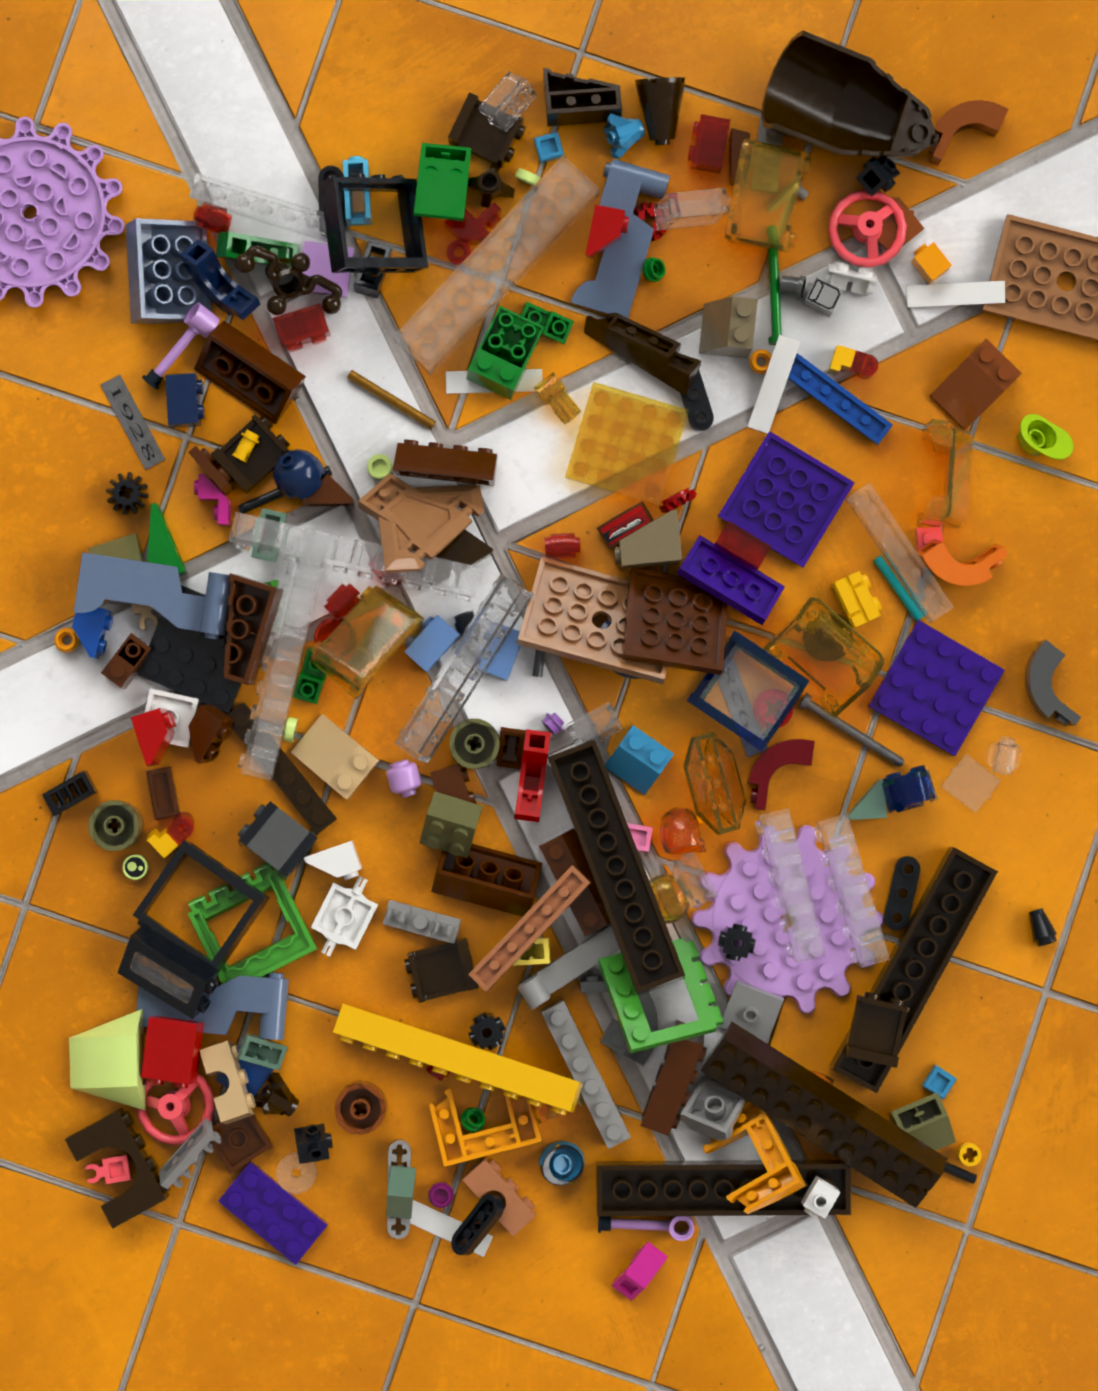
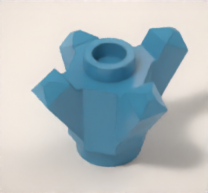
(622, 133)

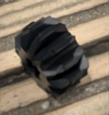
(123, 502)

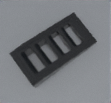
(368, 284)
(86, 781)

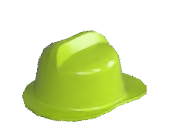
(1042, 437)

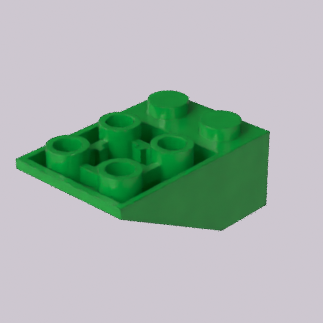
(442, 181)
(504, 352)

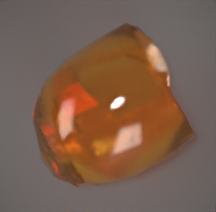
(681, 832)

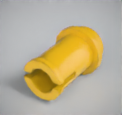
(246, 445)

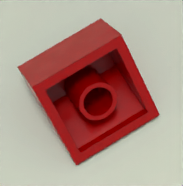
(605, 229)
(154, 733)

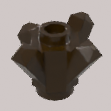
(490, 186)
(276, 1097)

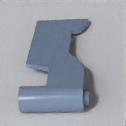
(623, 260)
(156, 587)
(242, 993)

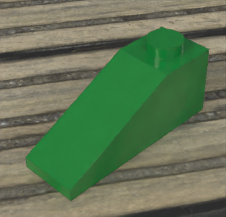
(233, 244)
(161, 543)

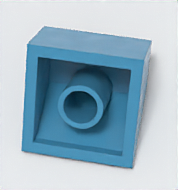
(639, 760)

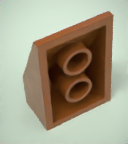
(975, 384)

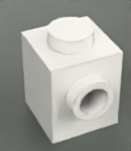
(819, 1198)

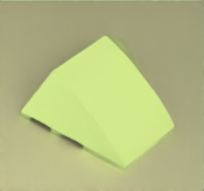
(109, 1061)

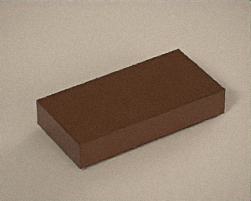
(163, 792)

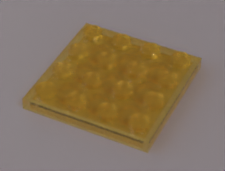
(626, 444)

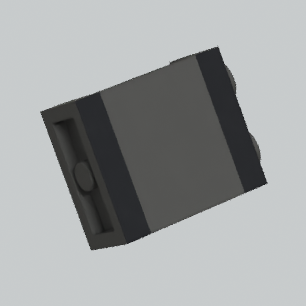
(277, 839)

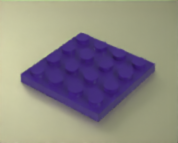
(786, 499)
(936, 688)

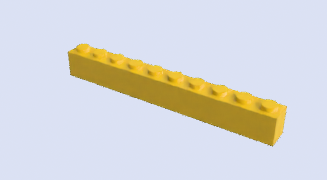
(458, 1058)

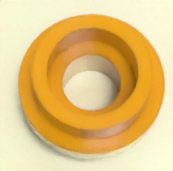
(761, 353)
(58, 640)

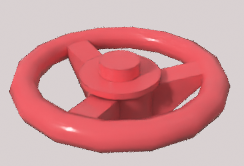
(867, 228)
(175, 1106)

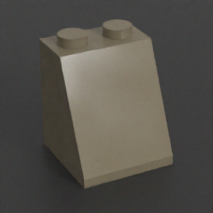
(728, 327)
(651, 545)

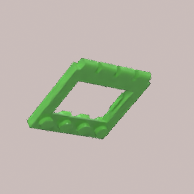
(269, 958)
(630, 1011)

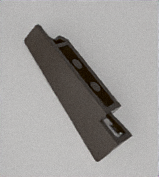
(645, 349)

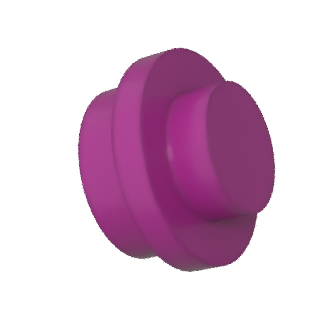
(441, 1195)

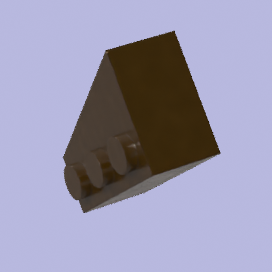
(579, 100)

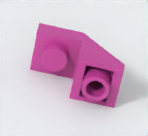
(208, 491)
(640, 1271)

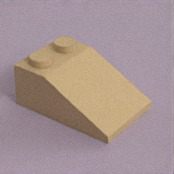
(335, 757)

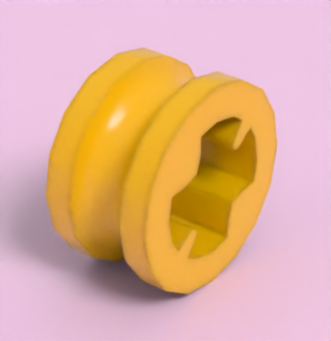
(975, 1158)

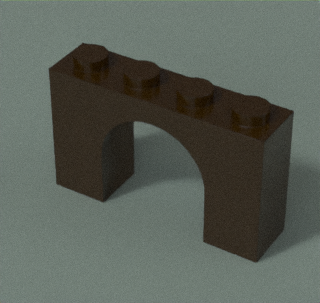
(117, 1131)

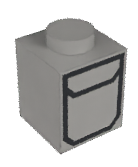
(821, 296)

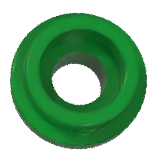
(653, 269)
(478, 1117)

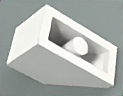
(337, 861)

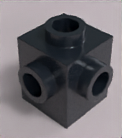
(878, 175)
(726, 942)
(483, 1021)
(312, 1143)

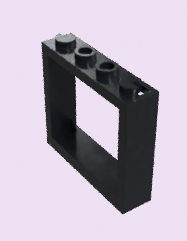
(411, 225)
(258, 897)

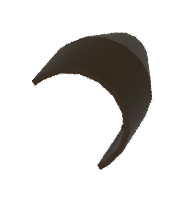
(843, 102)

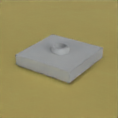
(752, 1010)

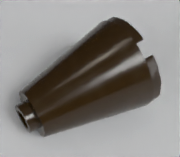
(661, 106)

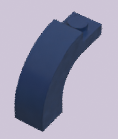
(216, 283)

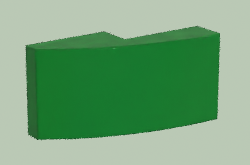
(556, 326)
(309, 681)

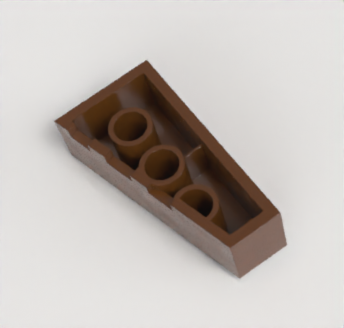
(248, 626)
(671, 1084)

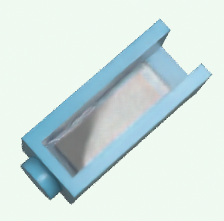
(357, 202)

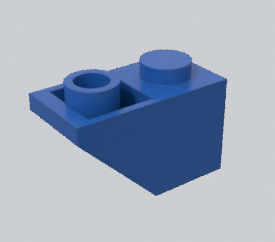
(92, 629)

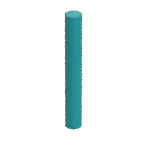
(898, 588)

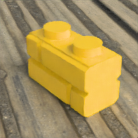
(856, 599)

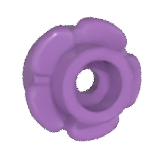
(553, 723)

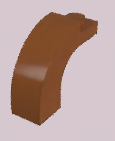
(975, 114)

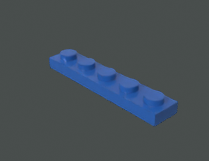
(838, 400)

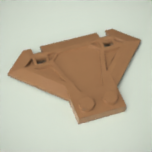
(418, 519)

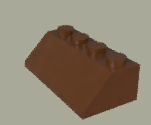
(249, 372)
(445, 463)
(561, 855)
(488, 879)

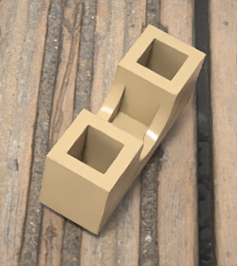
(236, 1102)

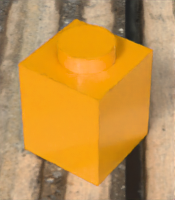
(930, 262)

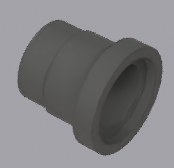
(793, 286)

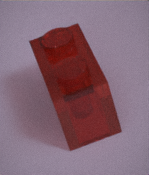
(710, 143)
(302, 328)
(742, 545)

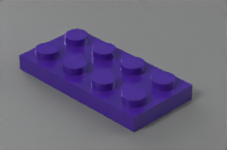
(730, 580)
(273, 1212)

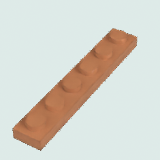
(529, 928)

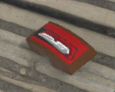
(625, 524)

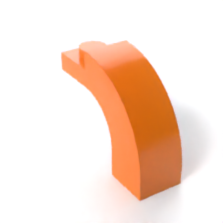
(967, 573)

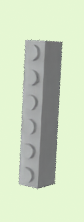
(585, 1071)

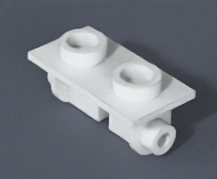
(860, 279)

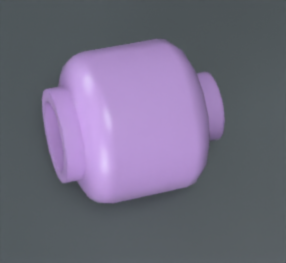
(403, 778)

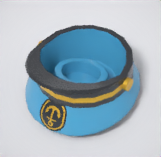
(561, 1163)

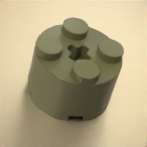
(468, 731)
(107, 837)

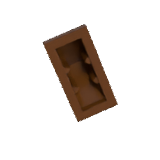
(329, 494)
(511, 748)

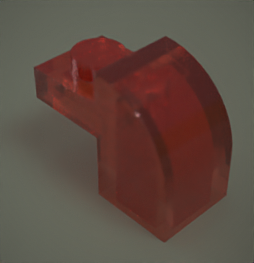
(474, 230)

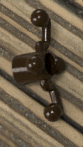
(298, 285)

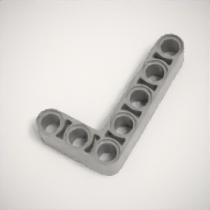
(539, 986)

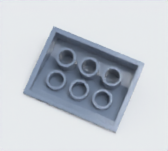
(158, 280)

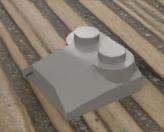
(712, 1109)

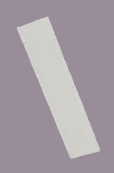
(956, 294)
(457, 382)
(773, 384)
(441, 1225)

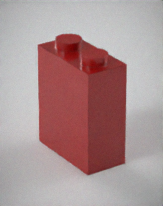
(172, 1051)

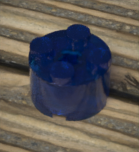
(908, 790)

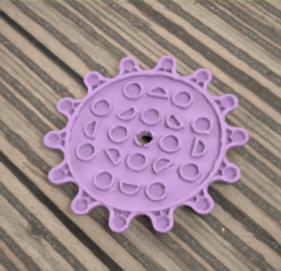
(68, 206)
(749, 901)

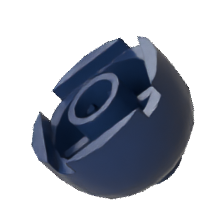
(298, 474)

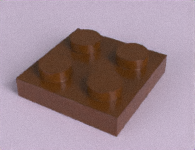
(207, 463)
(240, 1142)

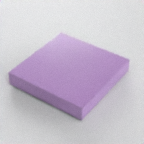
(321, 265)

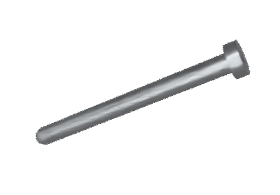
(807, 703)

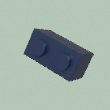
(183, 400)

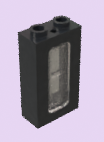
(168, 972)

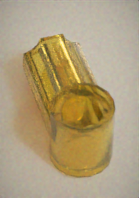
(554, 393)

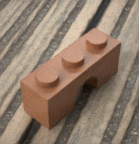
(487, 1177)

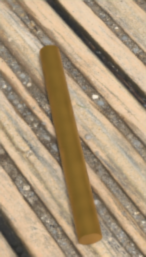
(391, 399)

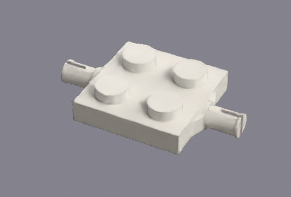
(344, 916)

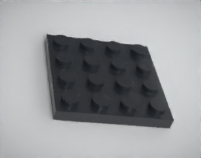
(190, 663)

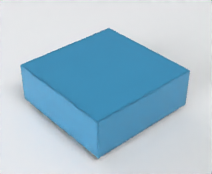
(548, 147)
(939, 1081)

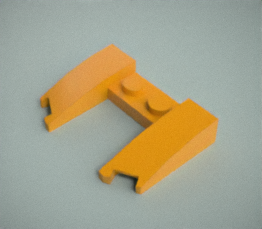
(460, 1148)
(782, 1174)

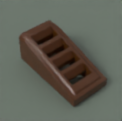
(735, 143)

